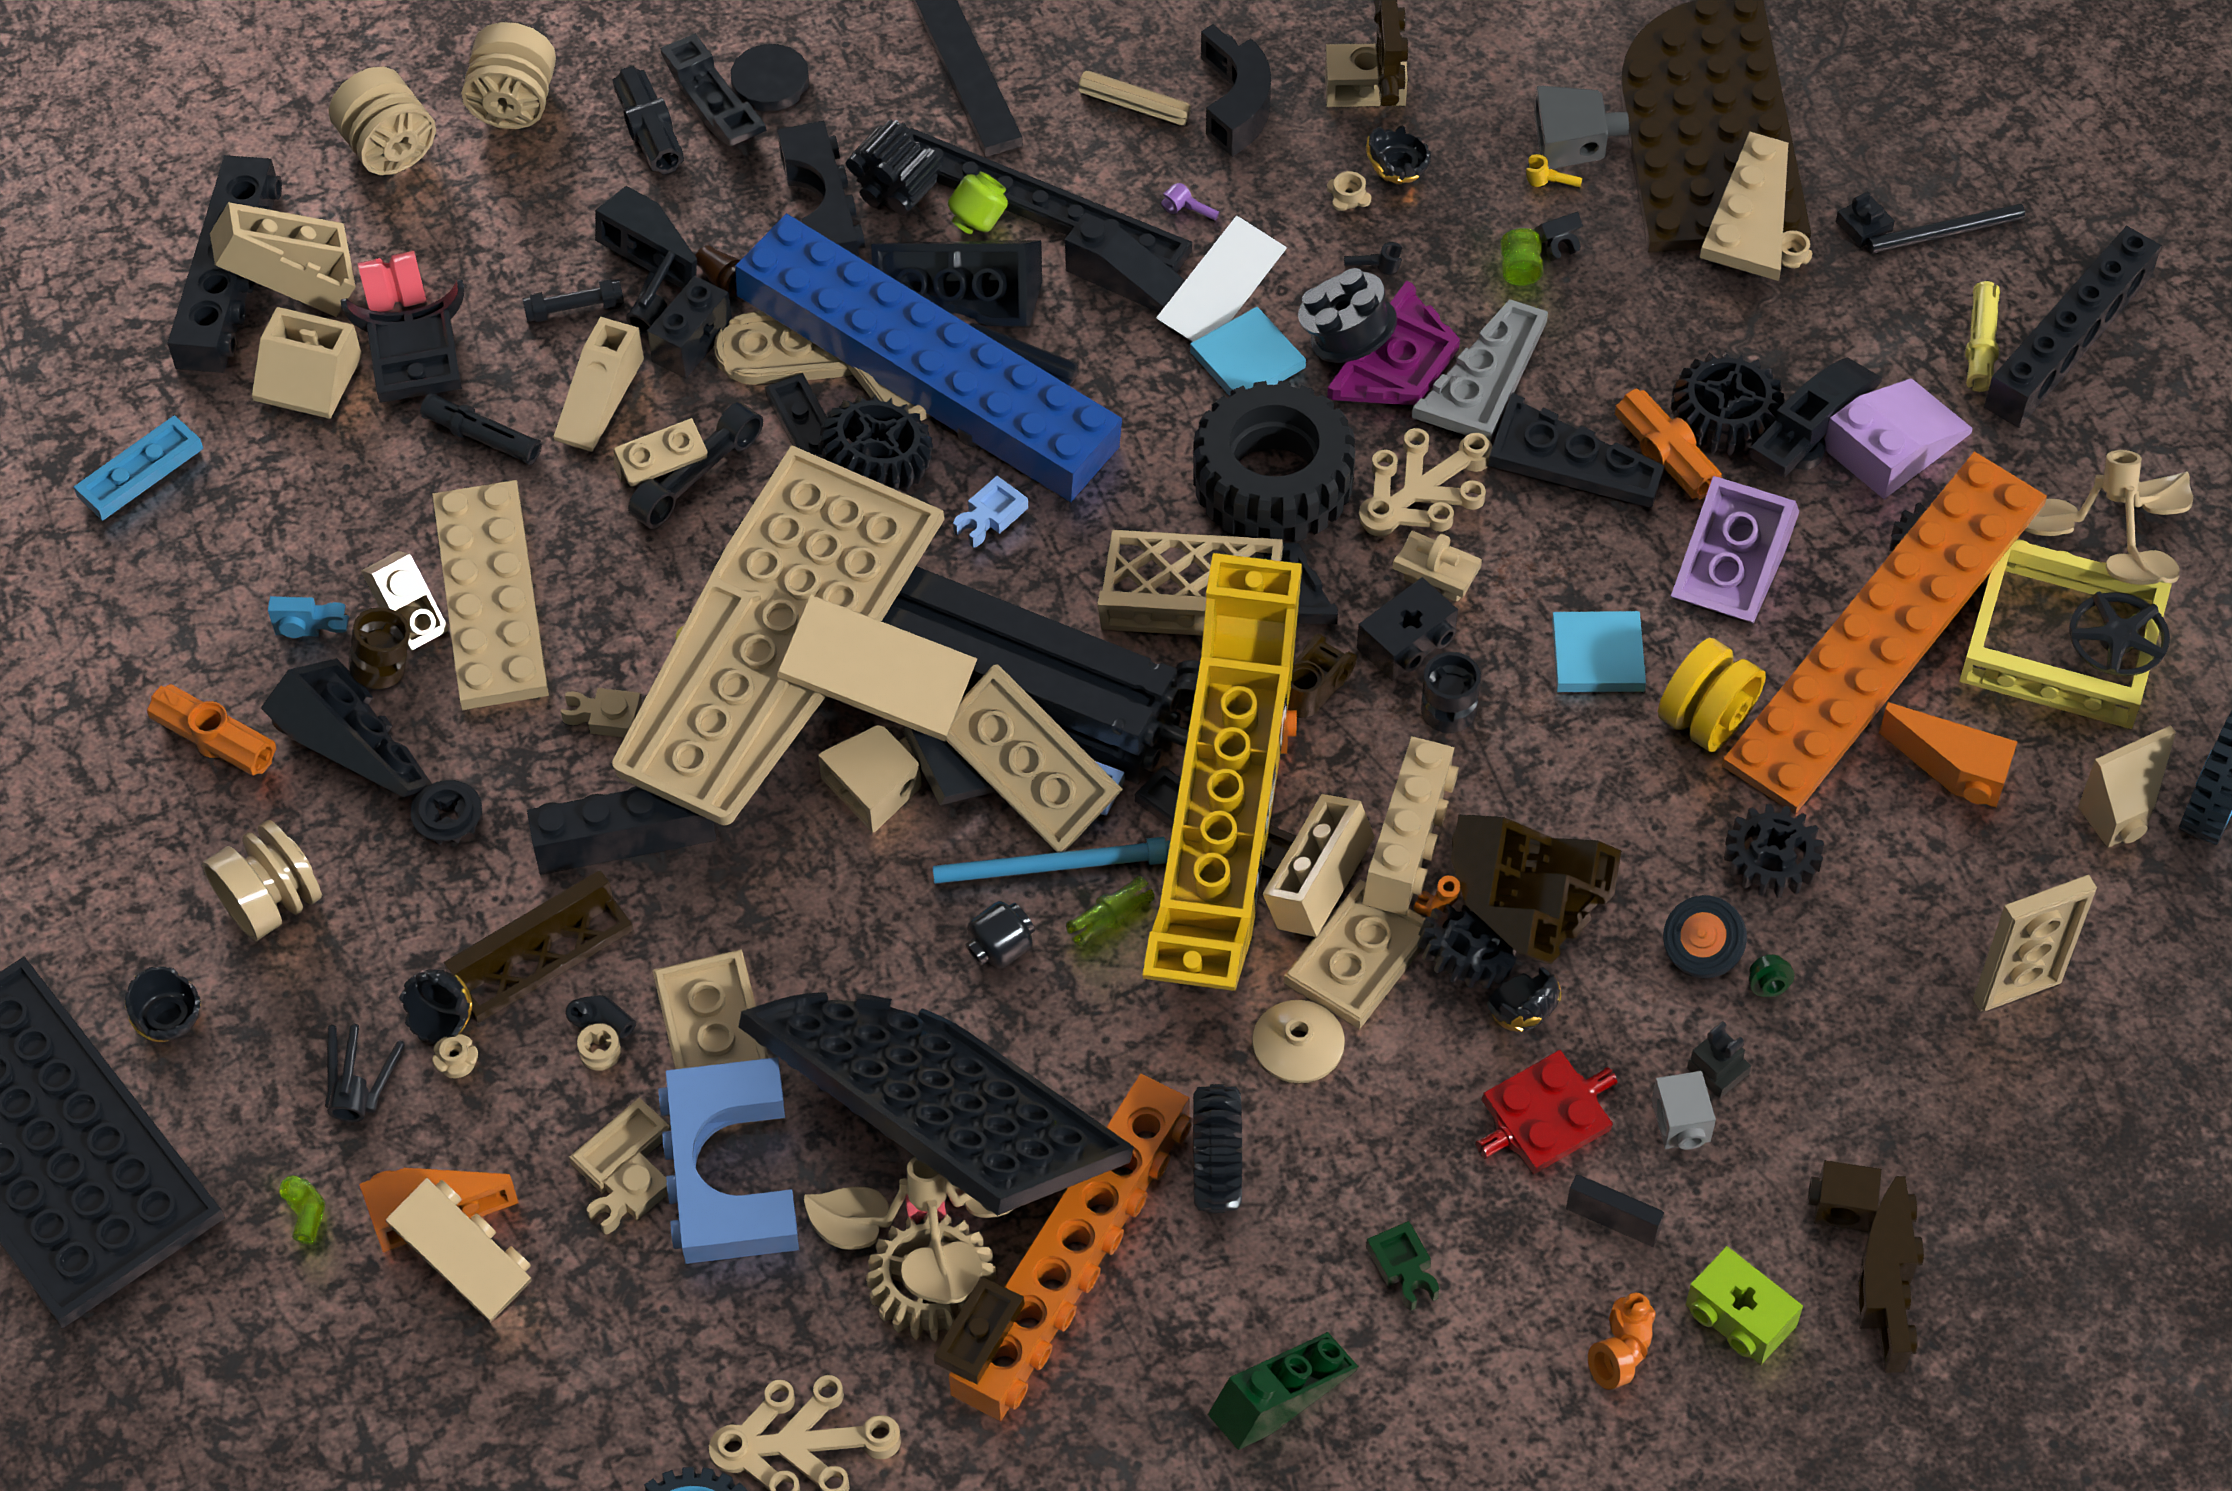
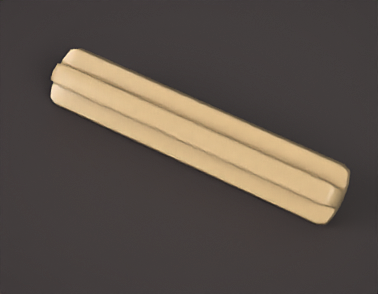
(1134, 98)

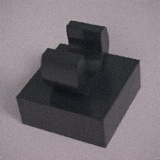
(1864, 219)
(1560, 231)

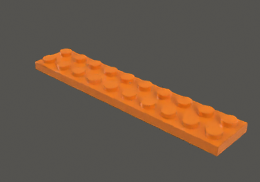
(1884, 632)

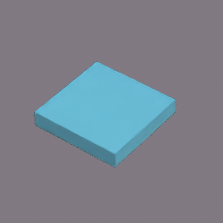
(1247, 352)
(1598, 651)

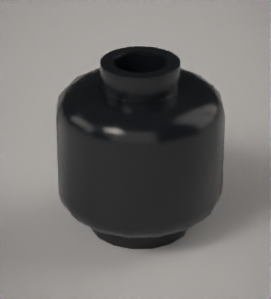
(1000, 935)

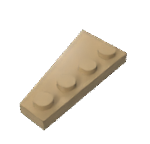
(1751, 212)

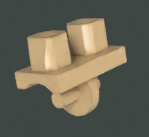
(1437, 564)

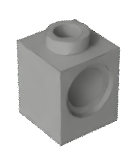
(1683, 1110)

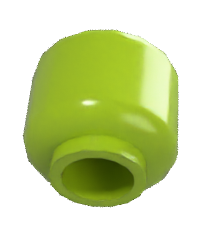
(977, 203)

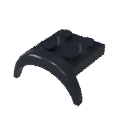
(412, 348)

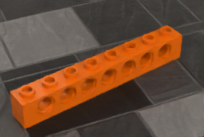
(1145, 1108)

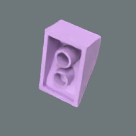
(1893, 435)
(1735, 549)

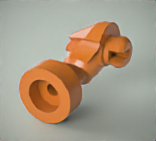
(1615, 1358)

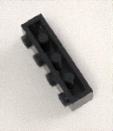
(612, 829)

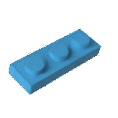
(138, 467)

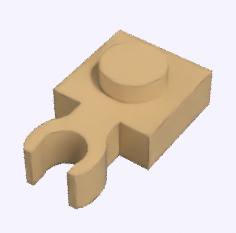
(607, 714)
(632, 1190)

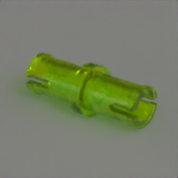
(1110, 911)

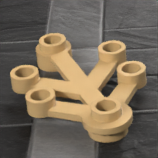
(1423, 487)
(796, 1440)

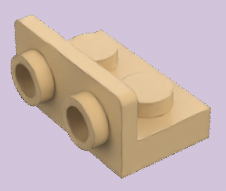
(659, 453)

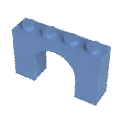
(710, 1221)

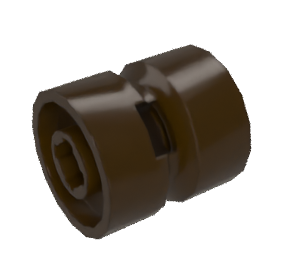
(379, 647)

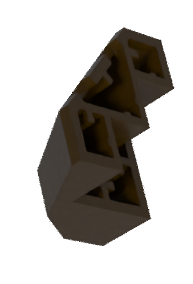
(1531, 884)

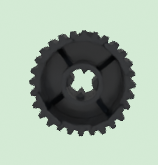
(893, 168)

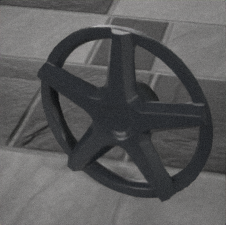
(2119, 634)

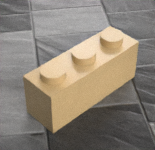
(1318, 865)
(460, 1248)

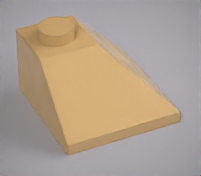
(2126, 787)

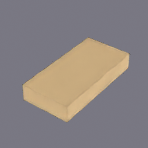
(629, 1133)

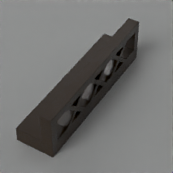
(537, 931)

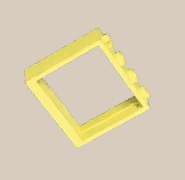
(2044, 682)

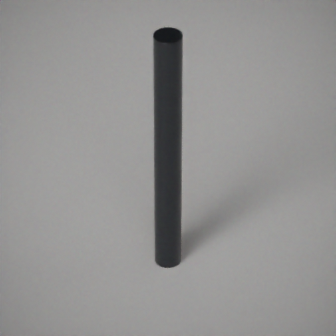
(1945, 228)

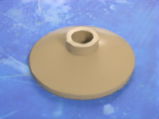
(1294, 1057)

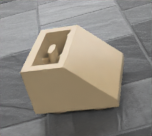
(305, 362)

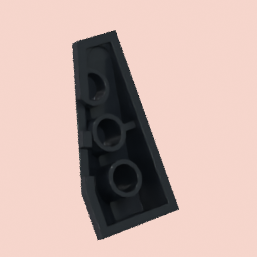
(977, 279)
(333, 716)

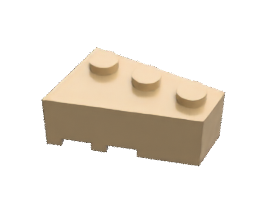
(286, 253)

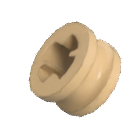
(600, 1059)

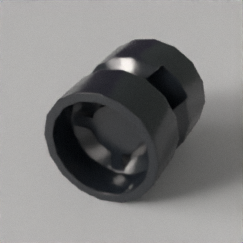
(1450, 692)

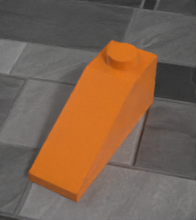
(1955, 755)
(479, 1193)

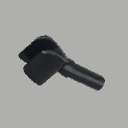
(1387, 261)

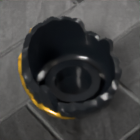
(1397, 155)
(1525, 1001)
(162, 1004)
(436, 1004)

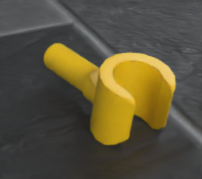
(1539, 173)

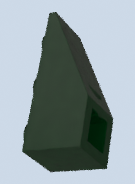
(1279, 1389)

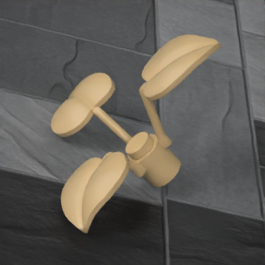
(2122, 484)
(853, 1216)

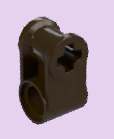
(1318, 675)

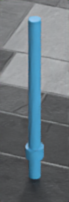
(1153, 851)

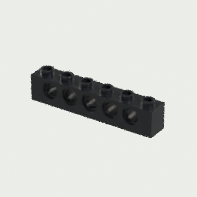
(213, 296)
(2072, 326)

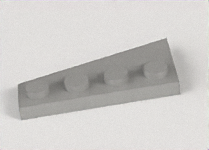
(1486, 374)

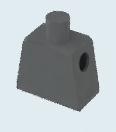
(1574, 125)

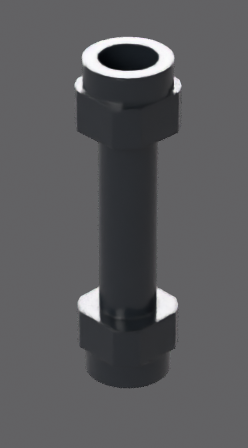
(608, 293)

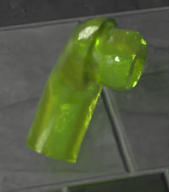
(307, 1204)

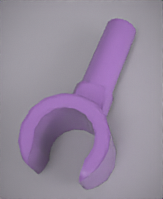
(1179, 196)

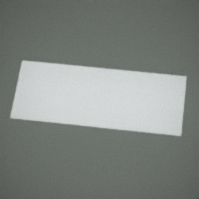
(1222, 280)

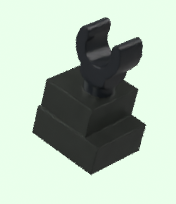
(1720, 1061)

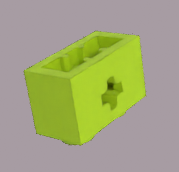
(1743, 1306)

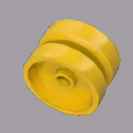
(1711, 694)

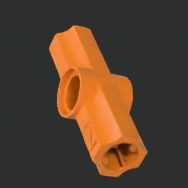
(1667, 442)
(227, 740)

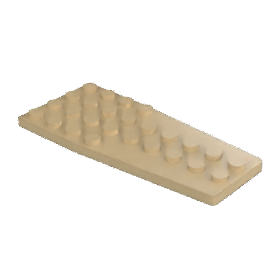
(717, 704)

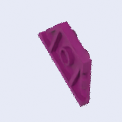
(1405, 364)

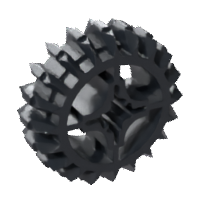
(1705, 391)
(876, 435)
(1217, 1148)

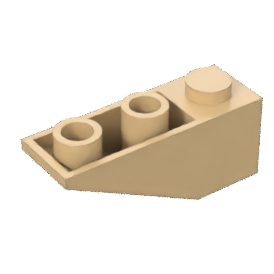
(599, 382)

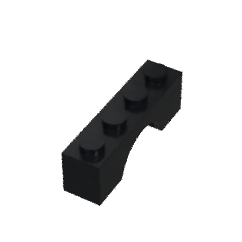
(810, 163)

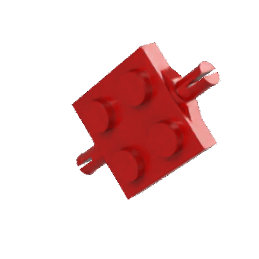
(1546, 1112)

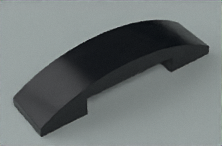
(709, 93)

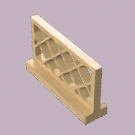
(1164, 613)

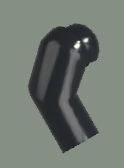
(600, 1010)

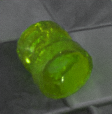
(1521, 257)

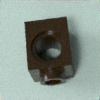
(1845, 1195)

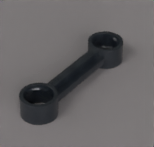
(655, 500)

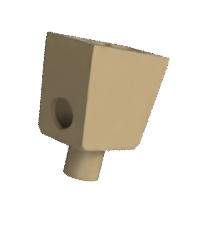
(872, 774)

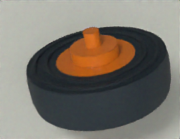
(1704, 936)

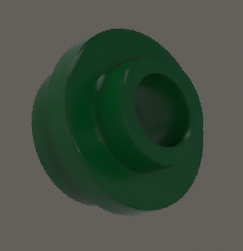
(1770, 976)

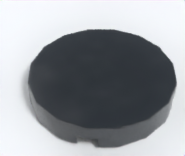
(770, 77)

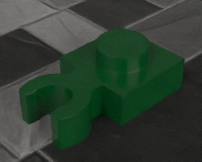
(1403, 1258)

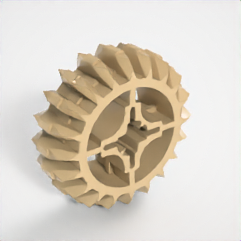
(887, 1266)

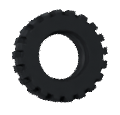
(1282, 420)

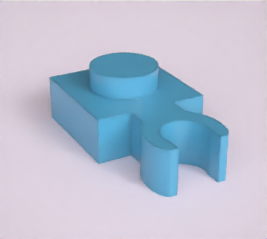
(301, 617)

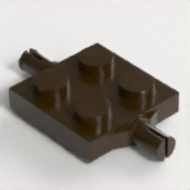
(1390, 50)

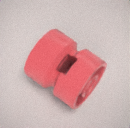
(392, 282)

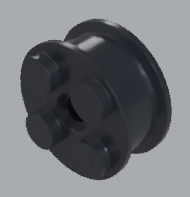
(1347, 316)

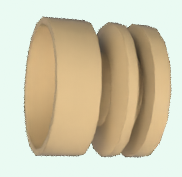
(508, 75)
(382, 120)
(255, 884)

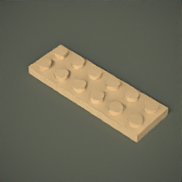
(490, 595)

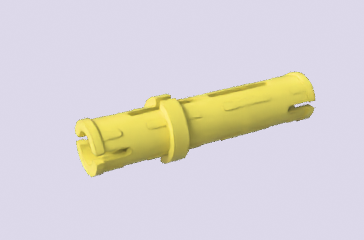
(1982, 349)

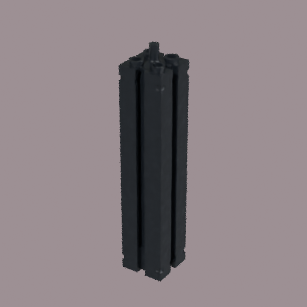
(1096, 691)

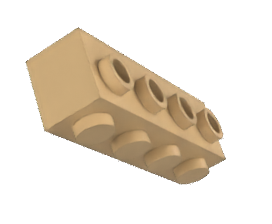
(1408, 826)

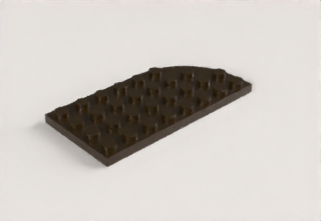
(1691, 98)

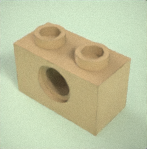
(1353, 76)

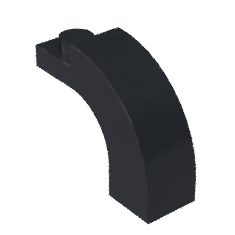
(1244, 111)

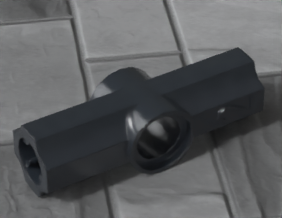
(648, 120)

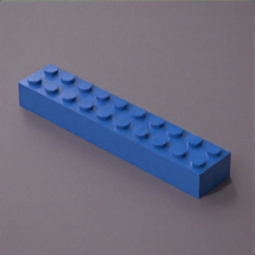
(929, 357)

